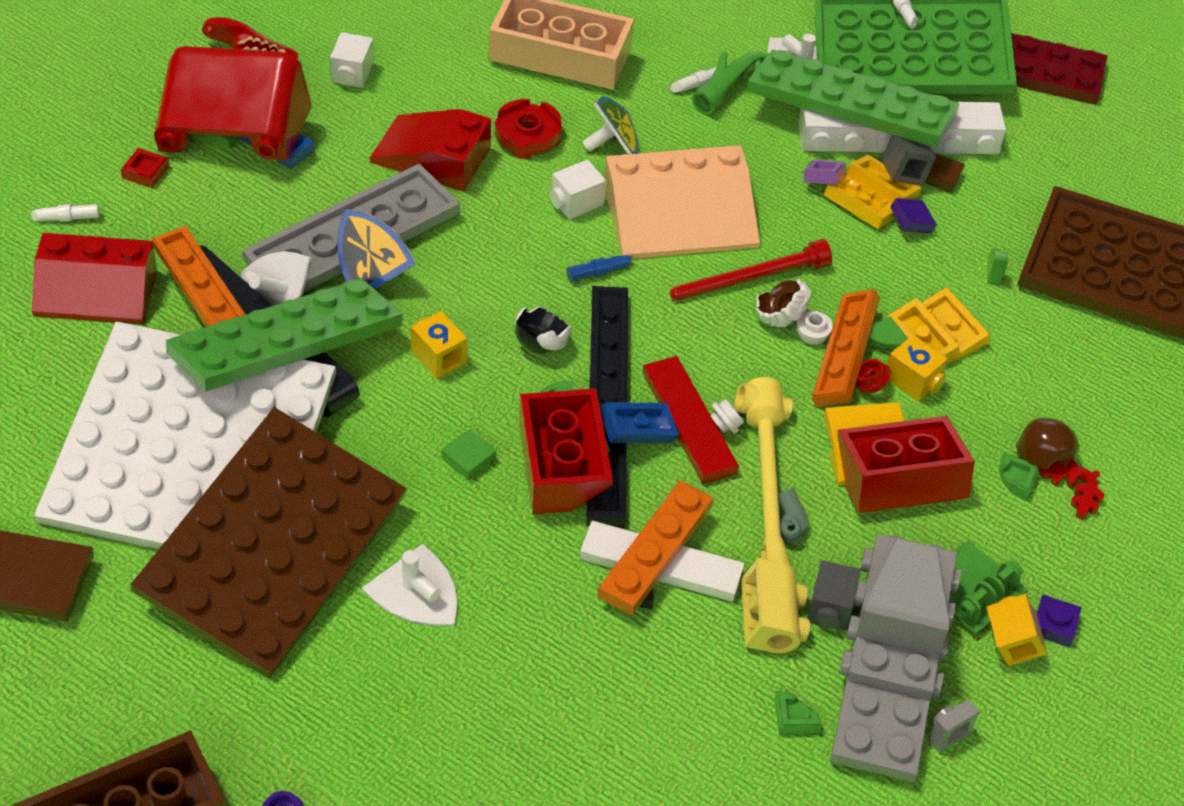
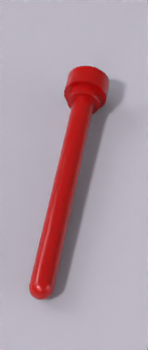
(815, 255)

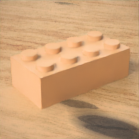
(562, 40)

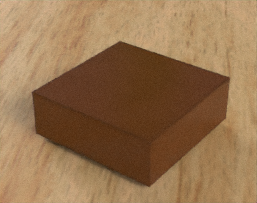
(945, 173)

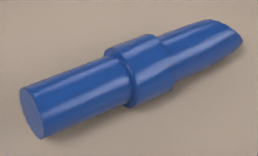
(598, 267)

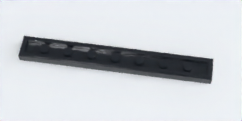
(609, 377)

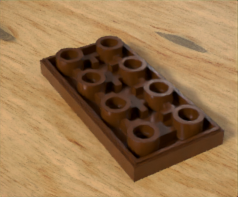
(41, 575)

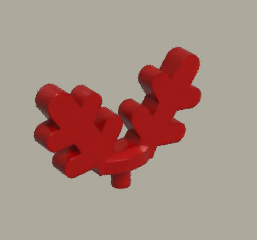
(1087, 494)

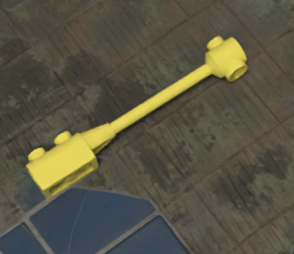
(770, 584)

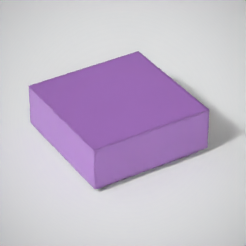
(825, 172)

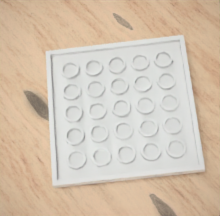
(158, 441)

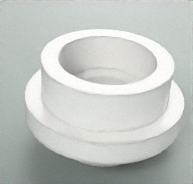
(814, 327)
(726, 416)

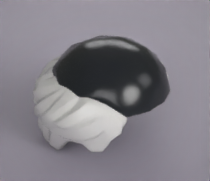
(541, 330)

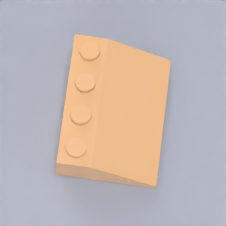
(681, 202)

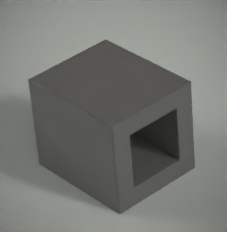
(908, 160)
(833, 595)

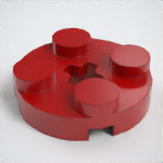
(528, 141)

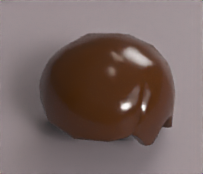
(1047, 442)

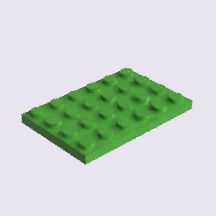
(950, 50)

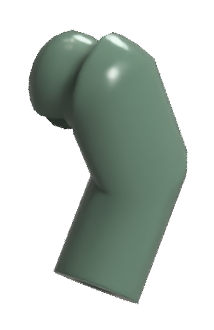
(794, 518)

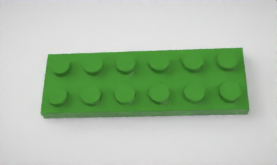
(853, 97)
(282, 334)

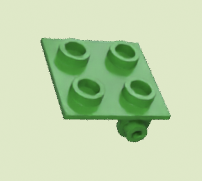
(982, 585)

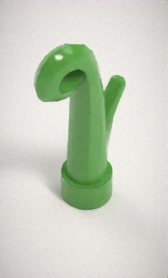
(710, 95)

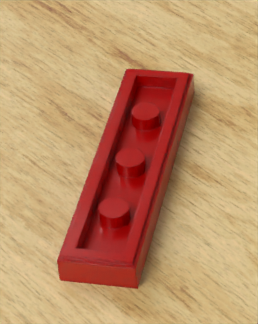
(695, 426)

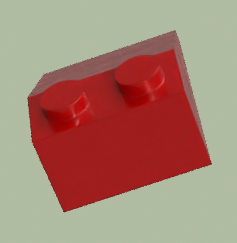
(443, 142)

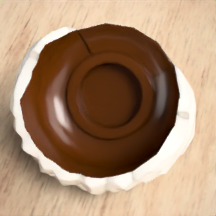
(783, 303)

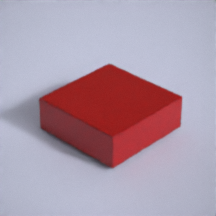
(145, 167)

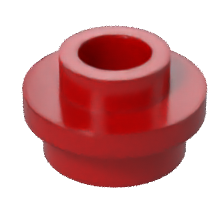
(873, 376)

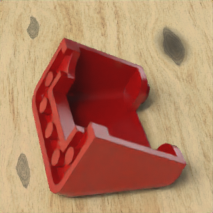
(233, 95)

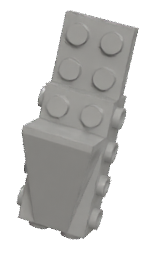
(894, 655)

